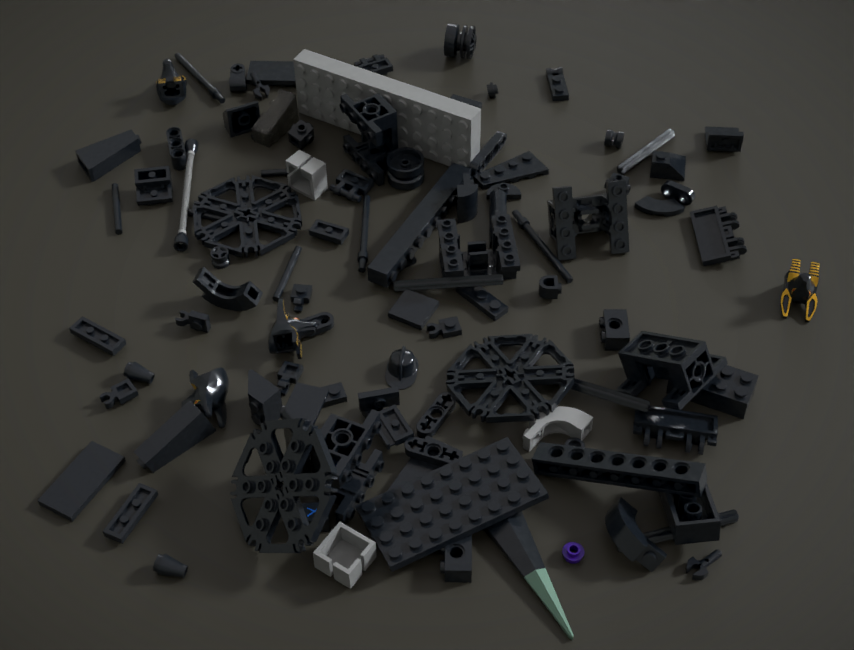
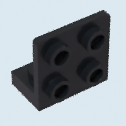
(723, 139)

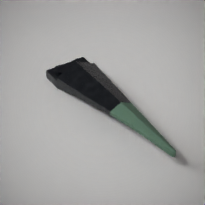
(518, 545)

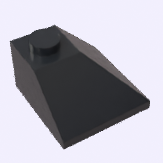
(667, 166)

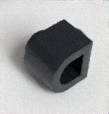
(549, 287)

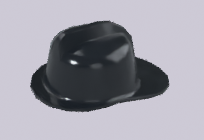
(401, 369)

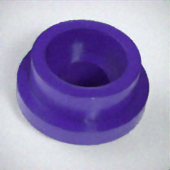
(570, 557)

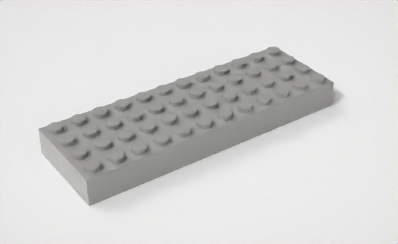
(425, 120)

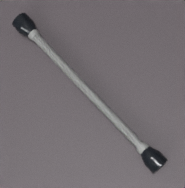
(181, 239)

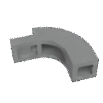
(562, 420)

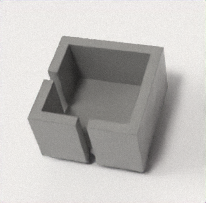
(306, 175)
(345, 554)

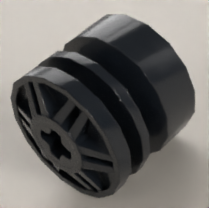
(460, 41)

